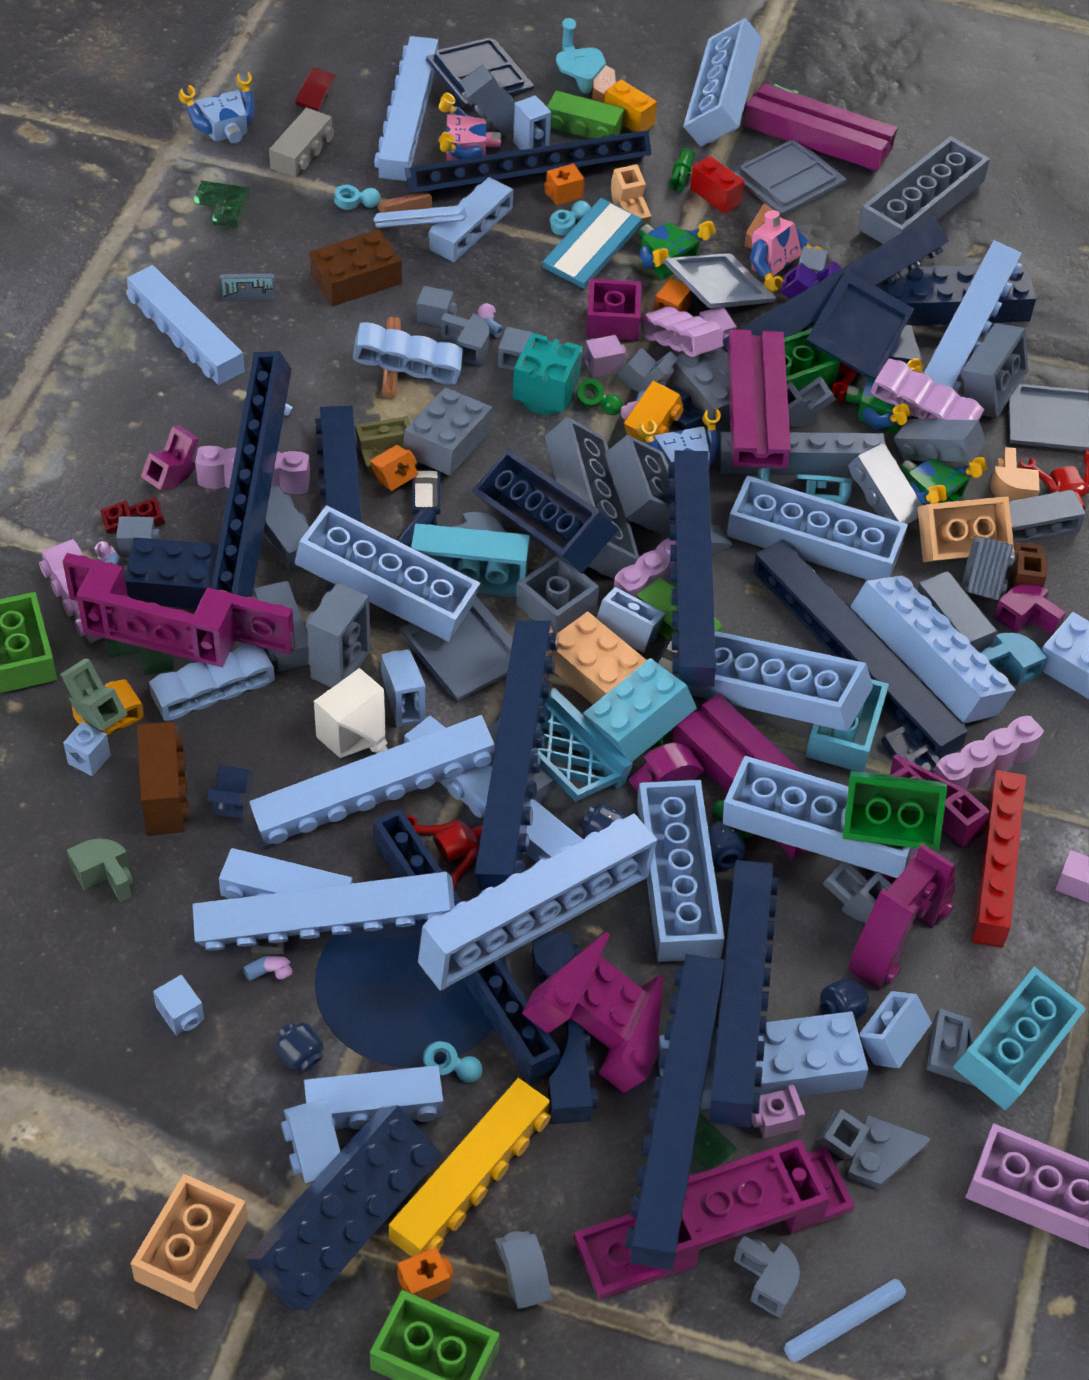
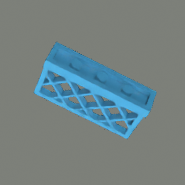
(589, 742)

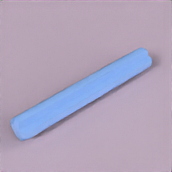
(420, 216)
(844, 1320)

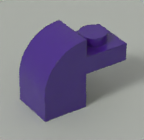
(803, 278)

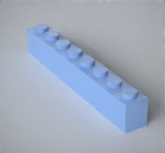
(407, 109)
(973, 314)
(373, 780)
(547, 832)
(322, 910)

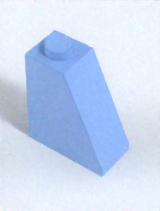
(403, 687)

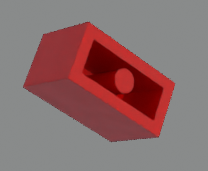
(717, 184)

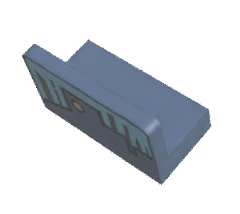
(247, 287)

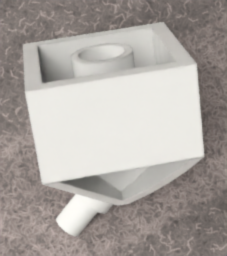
(352, 716)

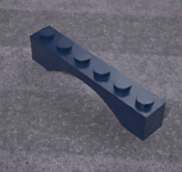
(569, 1085)

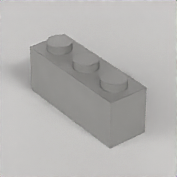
(301, 142)

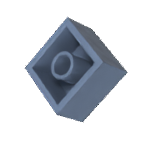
(557, 594)

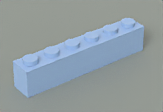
(185, 325)

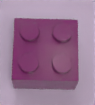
(613, 309)

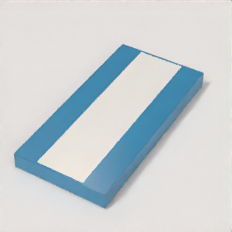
(592, 243)

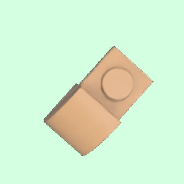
(628, 191)
(1013, 481)

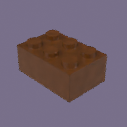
(355, 267)
(162, 778)

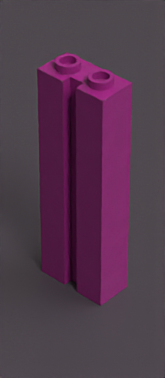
(819, 126)
(758, 400)
(721, 739)

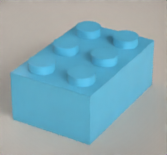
(641, 709)
(851, 747)

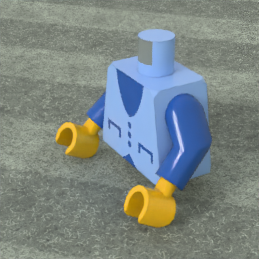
(223, 114)
(689, 440)

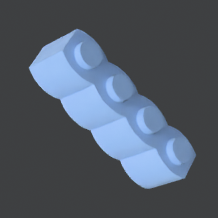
(407, 353)
(204, 684)

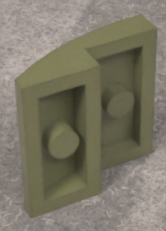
(379, 437)

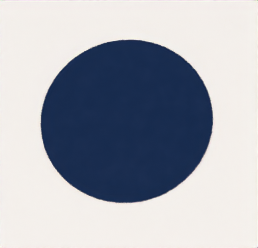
(387, 1004)

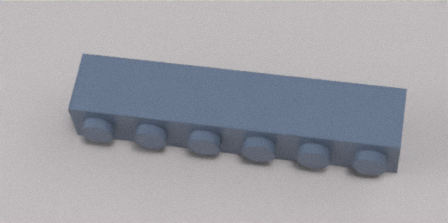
(809, 453)

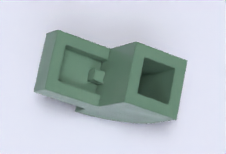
(92, 701)
(100, 861)

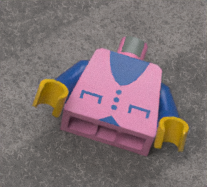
(465, 134)
(775, 247)

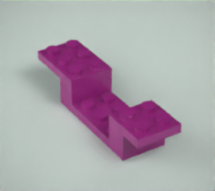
(199, 636)
(723, 1205)

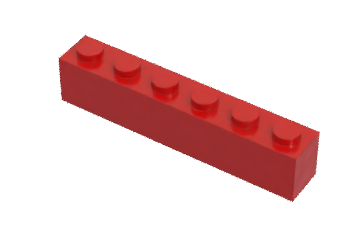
(999, 859)

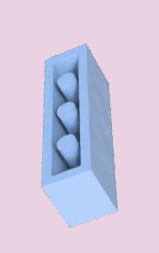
(484, 209)
(254, 875)
(359, 1096)

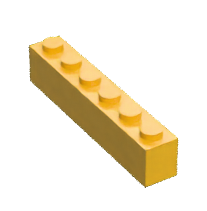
(470, 1170)

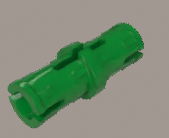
(682, 169)

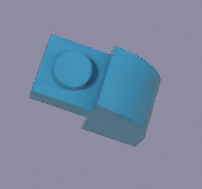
(1016, 656)

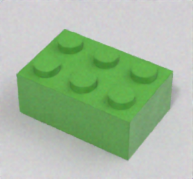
(23, 644)
(432, 1344)

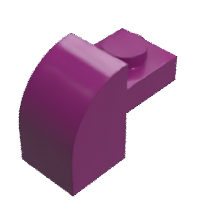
(175, 463)
(1029, 604)
(666, 764)

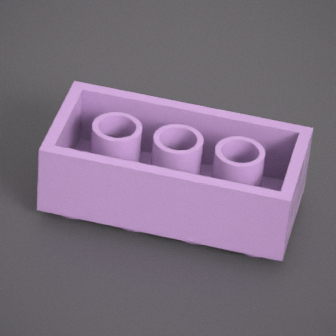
(1033, 1184)

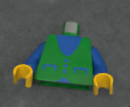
(670, 242)
(877, 412)
(940, 483)

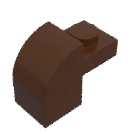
(1028, 565)

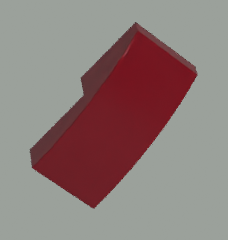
(315, 89)
(147, 508)

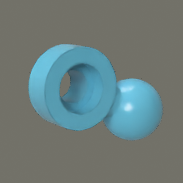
(349, 197)
(564, 221)
(467, 1069)

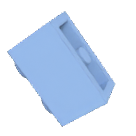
(531, 123)
(630, 619)
(895, 1029)
(312, 1138)

